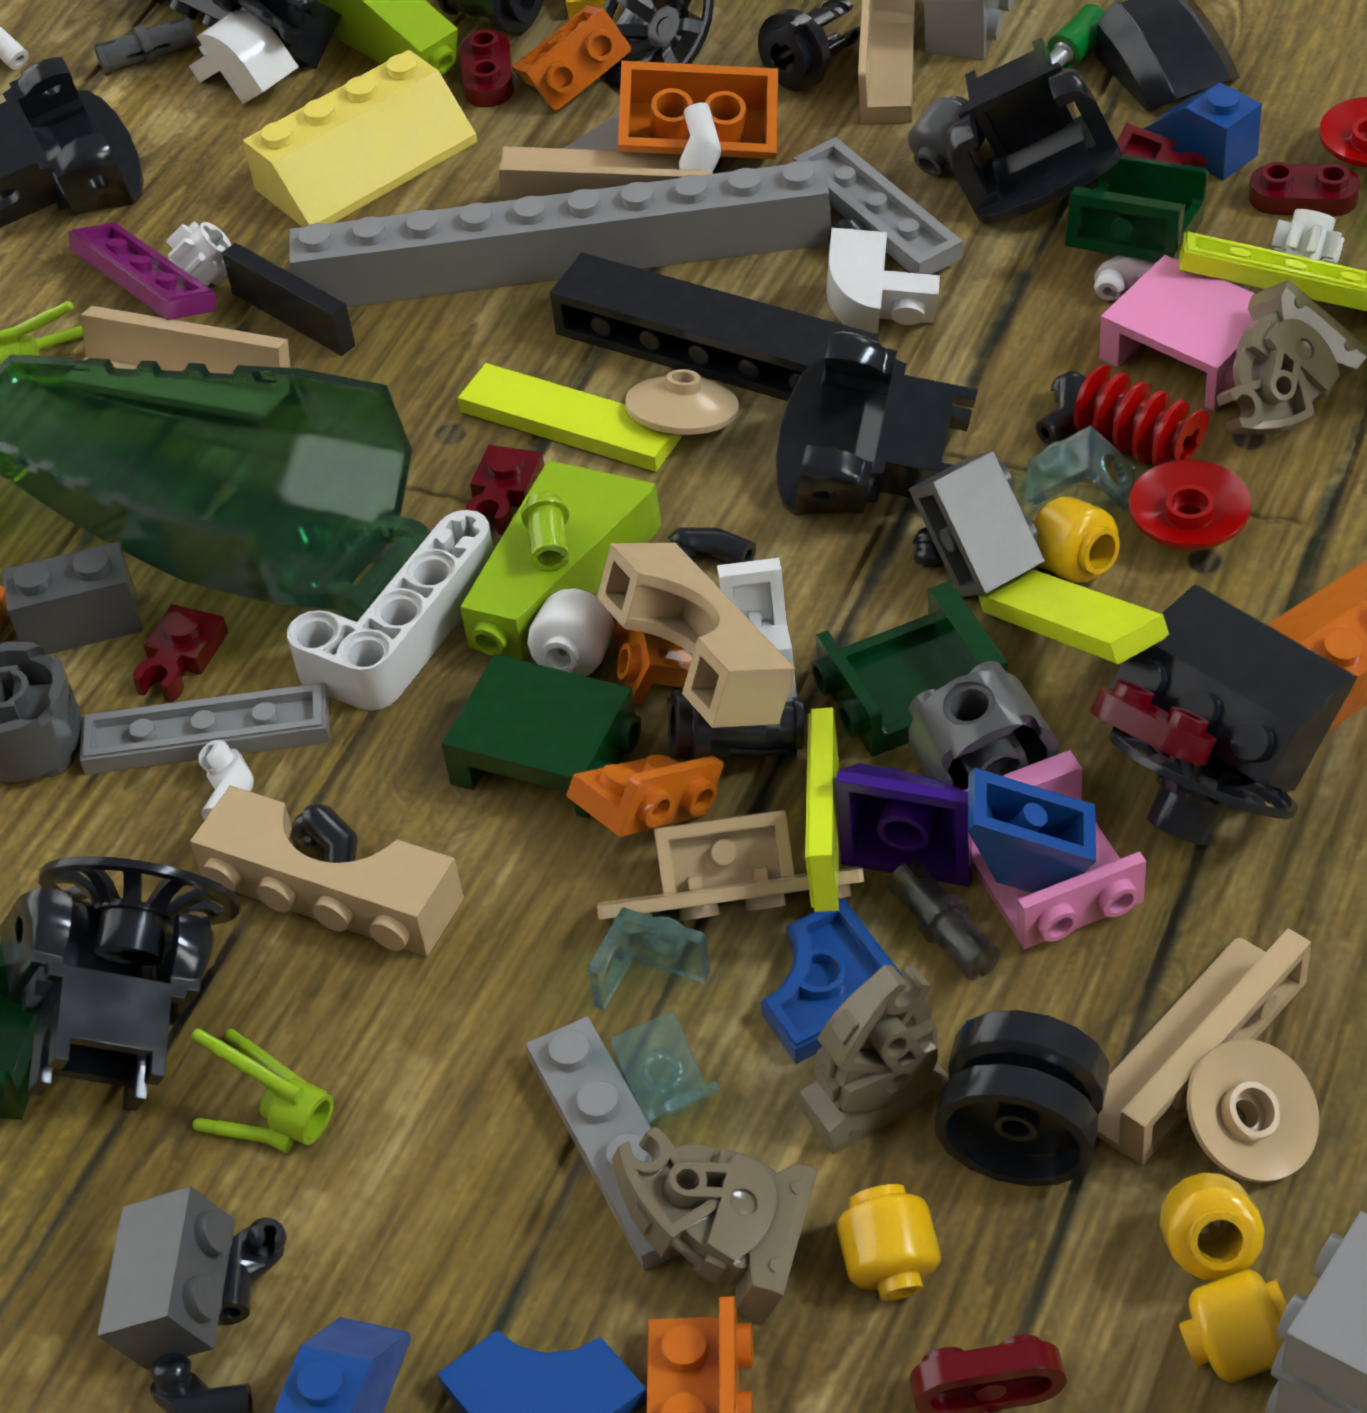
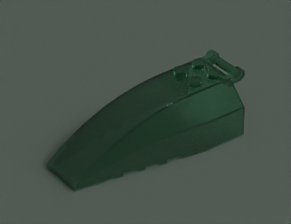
(221, 479)

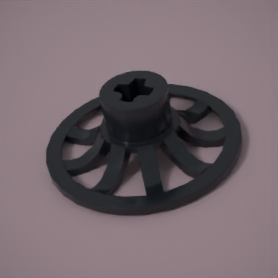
(667, 32)
(1193, 807)
(128, 927)

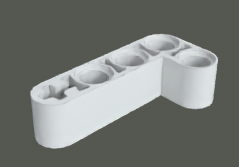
(387, 647)

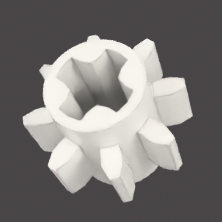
(1309, 236)
(199, 251)

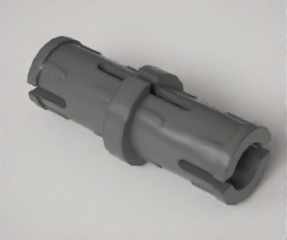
(145, 44)

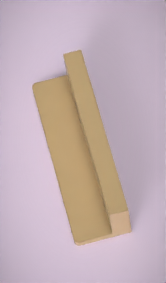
(886, 61)
(559, 171)
(136, 337)
(1226, 1003)

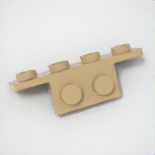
(724, 863)

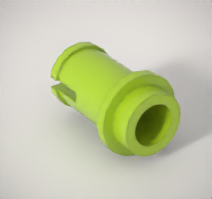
(545, 518)

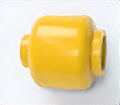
(1076, 539)
(1211, 1226)
(888, 1241)
(1235, 1325)

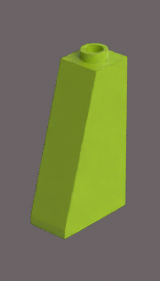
(395, 26)
(511, 590)

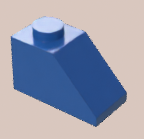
(1216, 125)
(1028, 832)
(345, 1369)

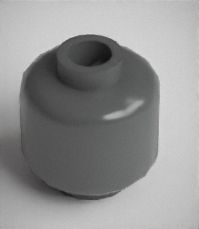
(929, 133)

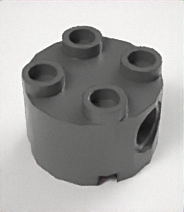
(36, 714)
(980, 724)

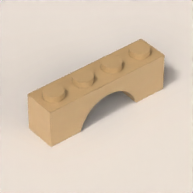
(733, 668)
(394, 896)

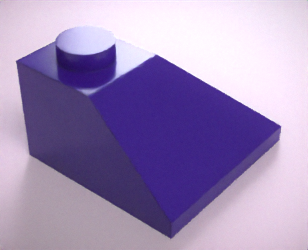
(902, 817)

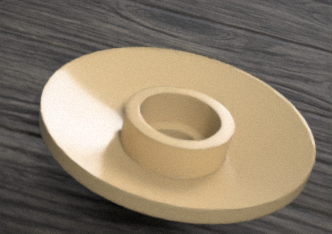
(682, 404)
(1276, 1104)

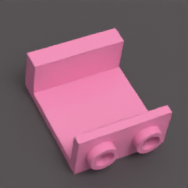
(1183, 317)
(1104, 890)

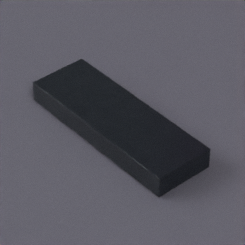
(289, 299)

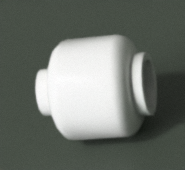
(571, 632)

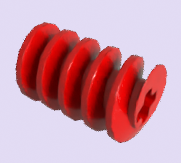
(1136, 421)

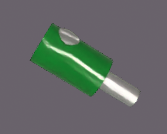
(1076, 37)

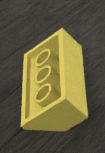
(358, 141)

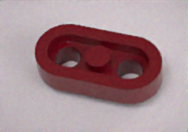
(487, 68)
(1284, 187)
(1174, 733)
(988, 1378)

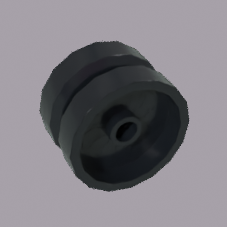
(1022, 1098)

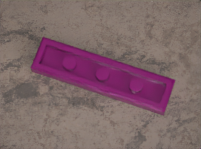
(142, 271)

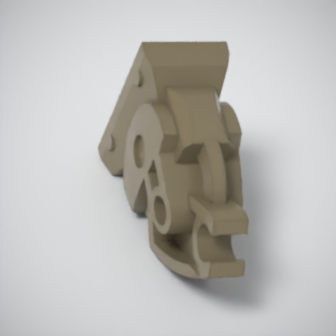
(1287, 361)
(874, 1060)
(720, 1213)

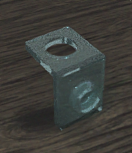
(1074, 460)
(651, 941)
(661, 1068)

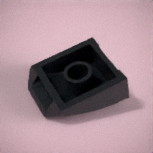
(1162, 50)

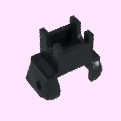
(1034, 136)
(62, 147)
(863, 428)
(94, 1013)

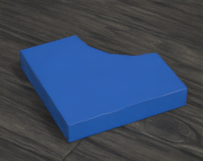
(830, 962)
(516, 1379)

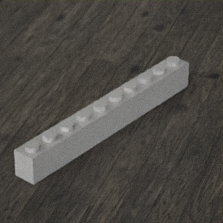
(544, 235)

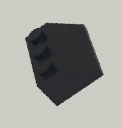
(1253, 684)

